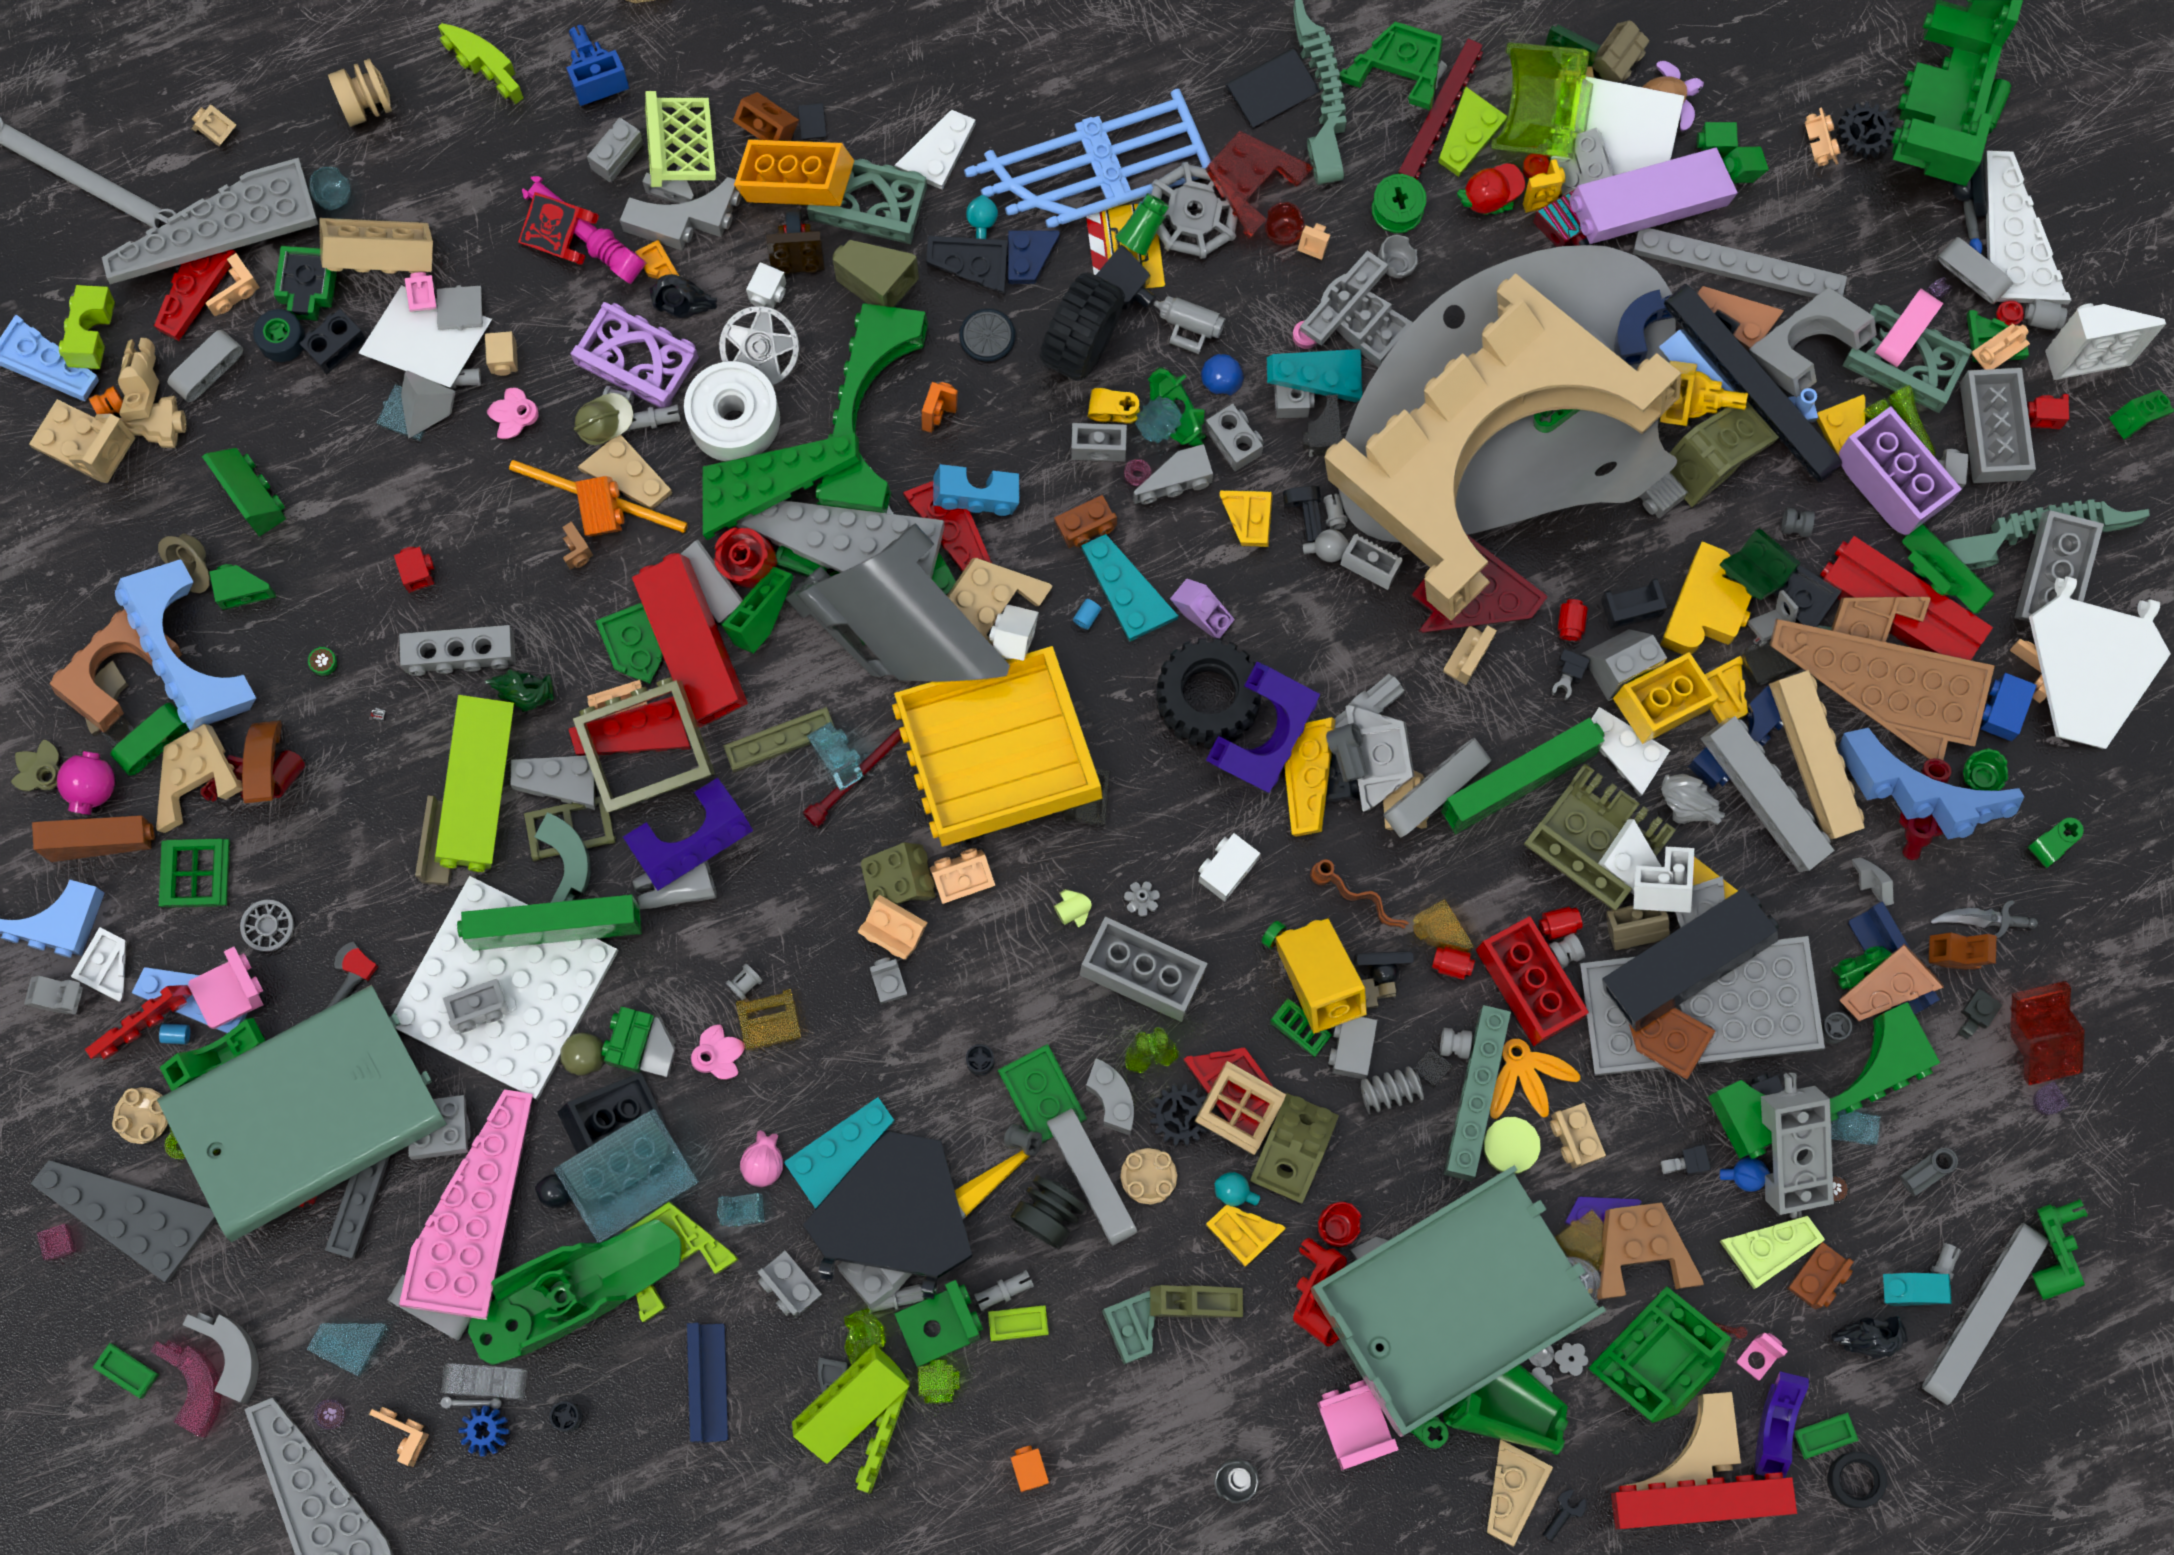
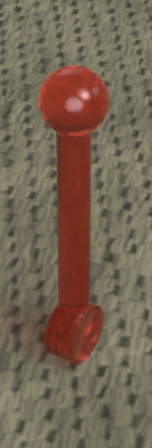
(1739, 1332)

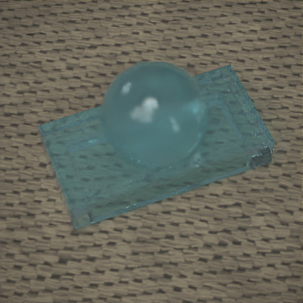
(1856, 1127)

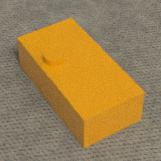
(794, 172)

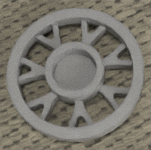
(267, 925)

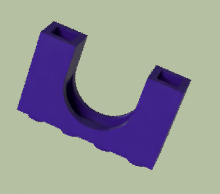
(1293, 707)
(669, 861)

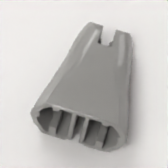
(692, 886)

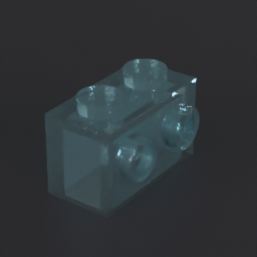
(835, 755)

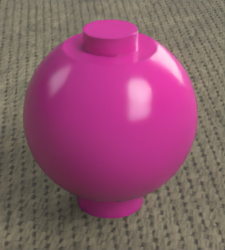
(85, 782)

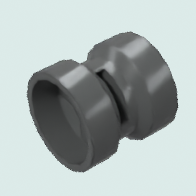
(1797, 522)
(1839, 1024)

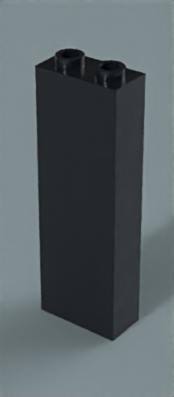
(1691, 959)

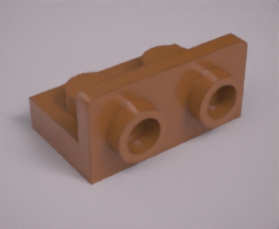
(1086, 522)
(1820, 1276)

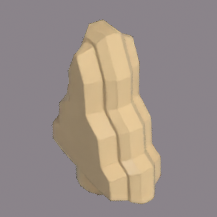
(162, 425)

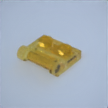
(769, 1028)

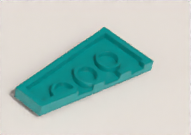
(1319, 372)
(1128, 592)
(832, 1156)

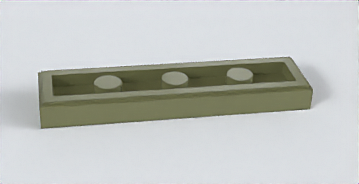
(775, 740)

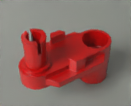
(1308, 1313)

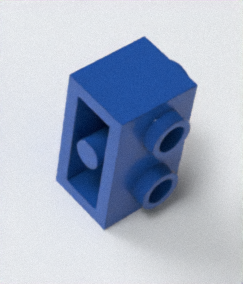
(2007, 706)

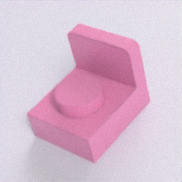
(420, 292)

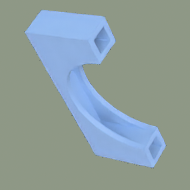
(197, 696)
(62, 925)

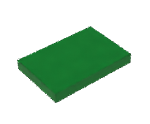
(1039, 1090)

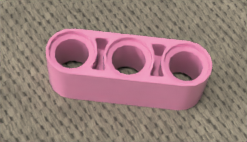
(1908, 327)

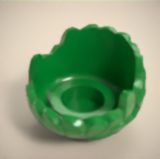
(1986, 770)

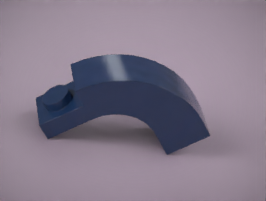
(1642, 312)

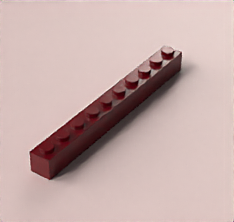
(1441, 108)

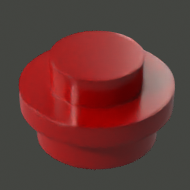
(2010, 312)

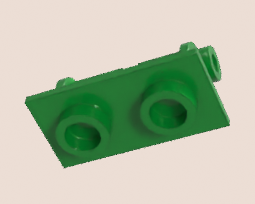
(1852, 969)

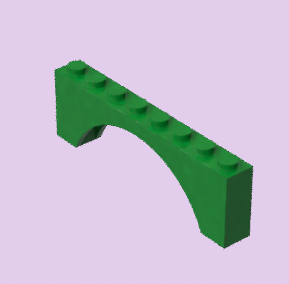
(880, 339)
(1895, 1056)

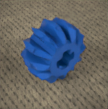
(474, 1434)

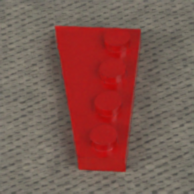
(171, 998)

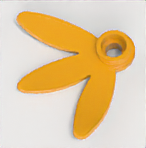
(1523, 1067)

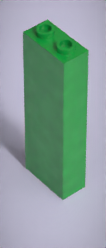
(1523, 775)
(550, 922)

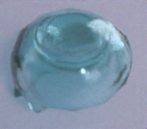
(329, 188)

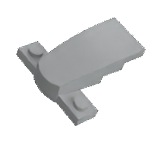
(1357, 313)

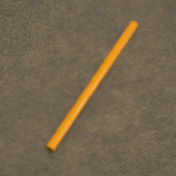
(626, 506)

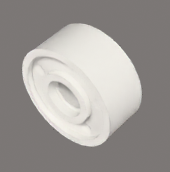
(726, 389)

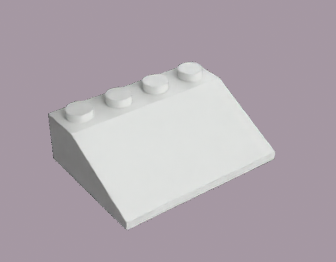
(2100, 340)

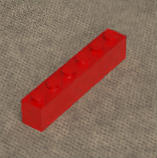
(1703, 1502)

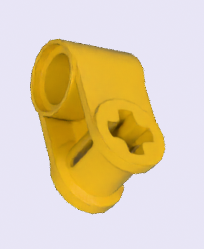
(1110, 406)

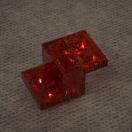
(2047, 1033)

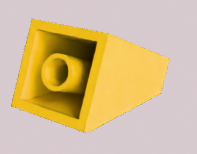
(1322, 975)

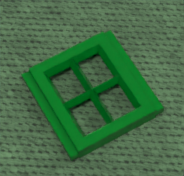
(219, 873)

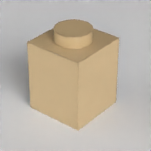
(501, 353)

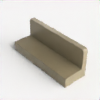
(428, 870)

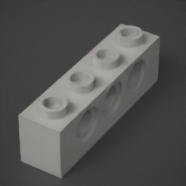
(415, 645)

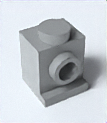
(1956, 465)

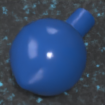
(1747, 1174)

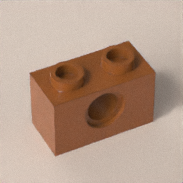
(765, 118)

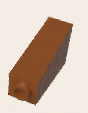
(91, 837)

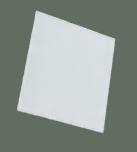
(1634, 123)
(416, 344)

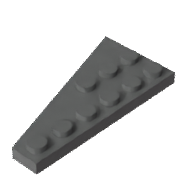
(140, 1222)

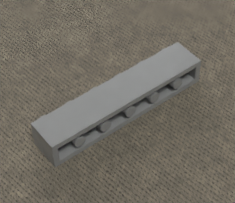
(1768, 794)

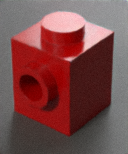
(414, 568)

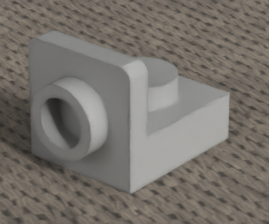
(888, 980)

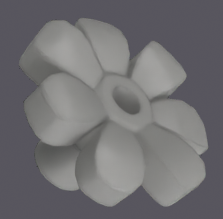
(1139, 903)

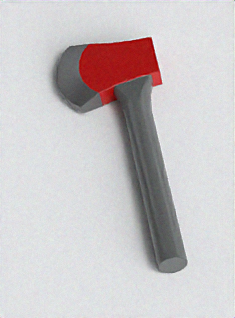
(357, 965)

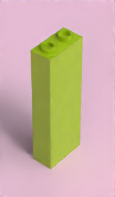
(474, 783)

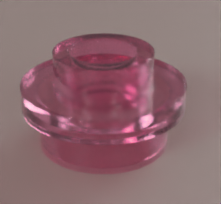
(1137, 464)

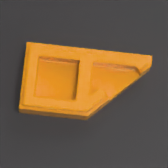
(657, 260)

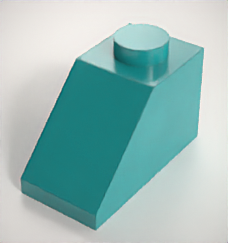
(1917, 1289)

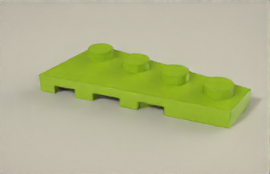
(878, 1446)

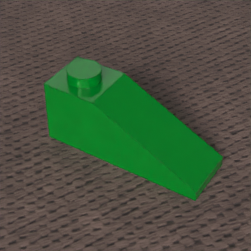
(757, 613)

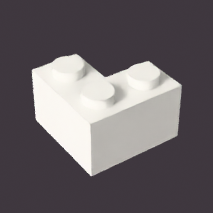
(1668, 886)

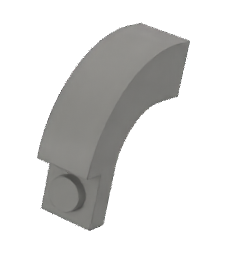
(240, 1355)

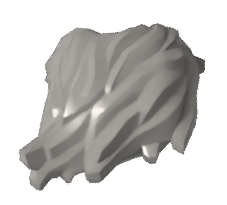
(1690, 800)

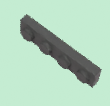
(355, 1210)

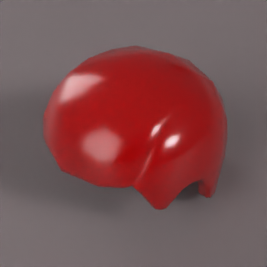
(1339, 1224)

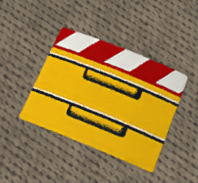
(1103, 244)

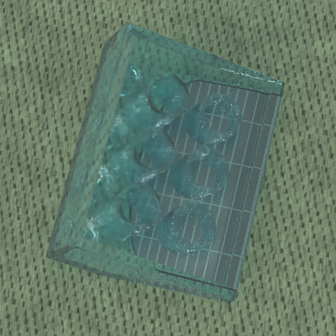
(626, 1175)

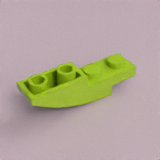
(481, 55)

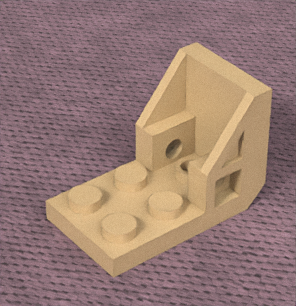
(82, 441)

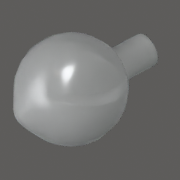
(1328, 545)

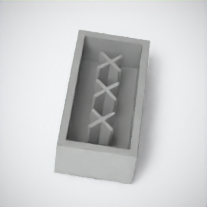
(1997, 425)

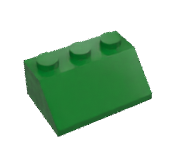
(246, 489)

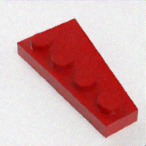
(190, 292)
(960, 533)
(643, 728)

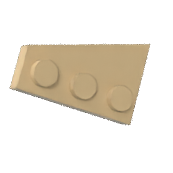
(630, 472)

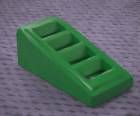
(1286, 1029)

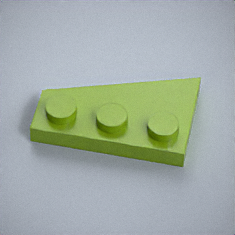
(1470, 132)

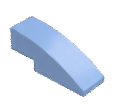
(1683, 349)

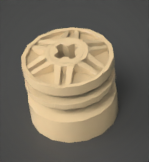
(360, 92)

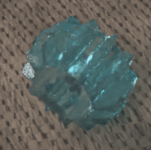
(1158, 419)

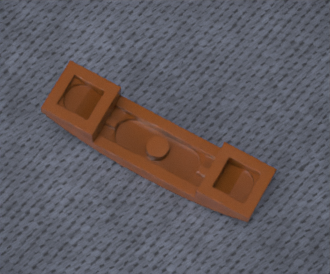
(259, 761)

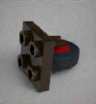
(795, 246)

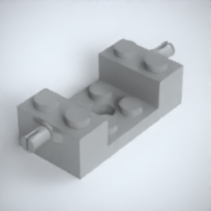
(1798, 1122)

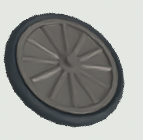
(987, 335)

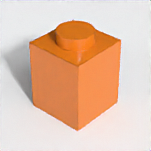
(1029, 1468)

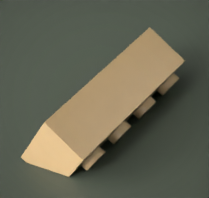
(375, 245)

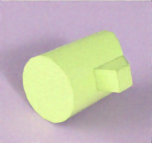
(1073, 907)

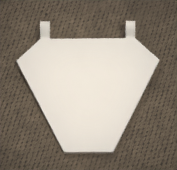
(2094, 663)

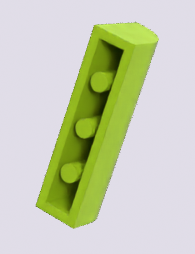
(849, 1404)

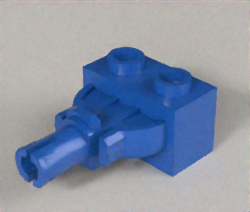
(594, 72)

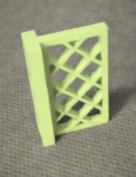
(657, 144)

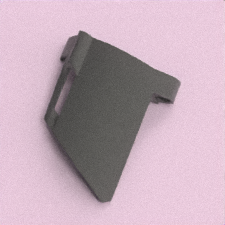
(899, 617)

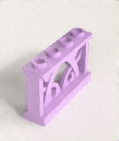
(647, 389)

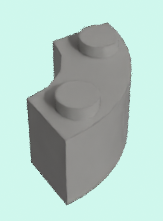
(1114, 1096)

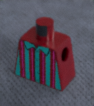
(1560, 223)

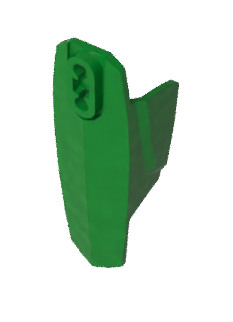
(572, 1289)

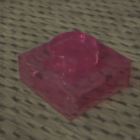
(55, 1242)

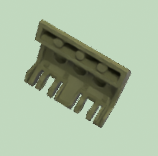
(1583, 828)

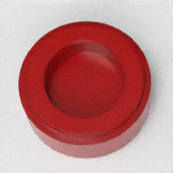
(1535, 164)

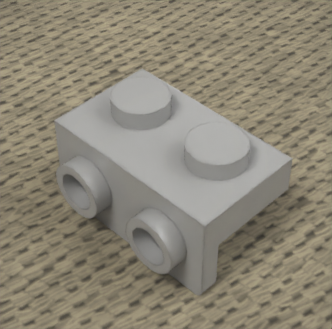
(476, 1005)

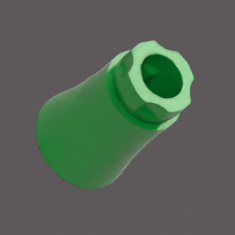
(1143, 224)

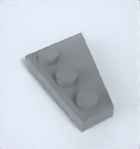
(556, 777)

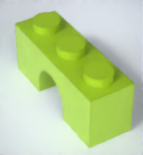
(87, 308)

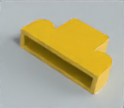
(1706, 604)

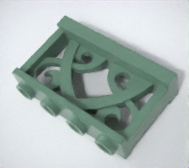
(869, 223)
(1887, 375)

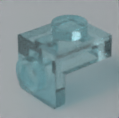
(740, 1210)

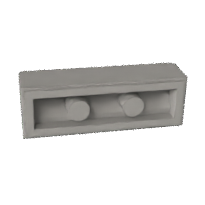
(716, 588)

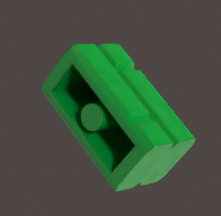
(628, 1039)

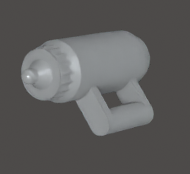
(1192, 318)

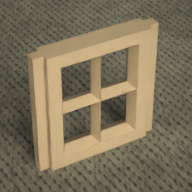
(1228, 1130)

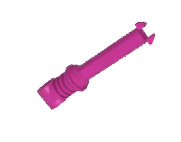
(599, 242)

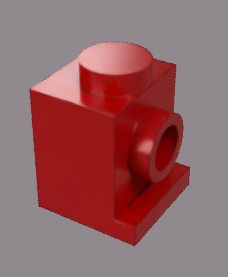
(2048, 412)

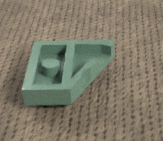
(1131, 1327)

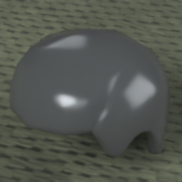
(1236, 1480)

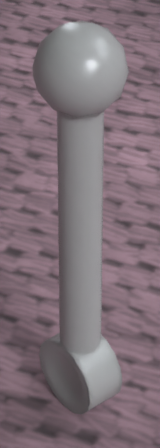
(448, 1402)

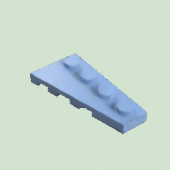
(35, 357)
(154, 980)

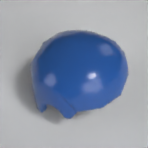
(1222, 375)

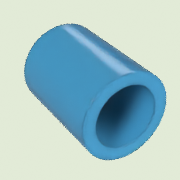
(1087, 614)
(174, 1034)

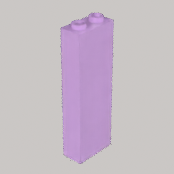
(1652, 195)

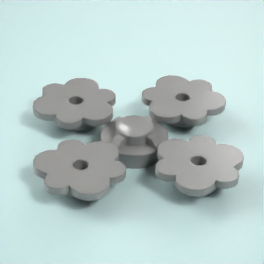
(1562, 1356)

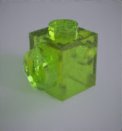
(938, 1382)

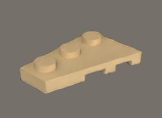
(1515, 1492)

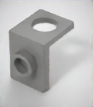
(1764, 624)

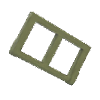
(566, 810)

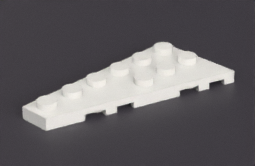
(2016, 235)

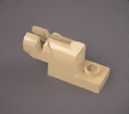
(138, 380)

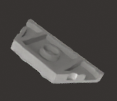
(1384, 753)

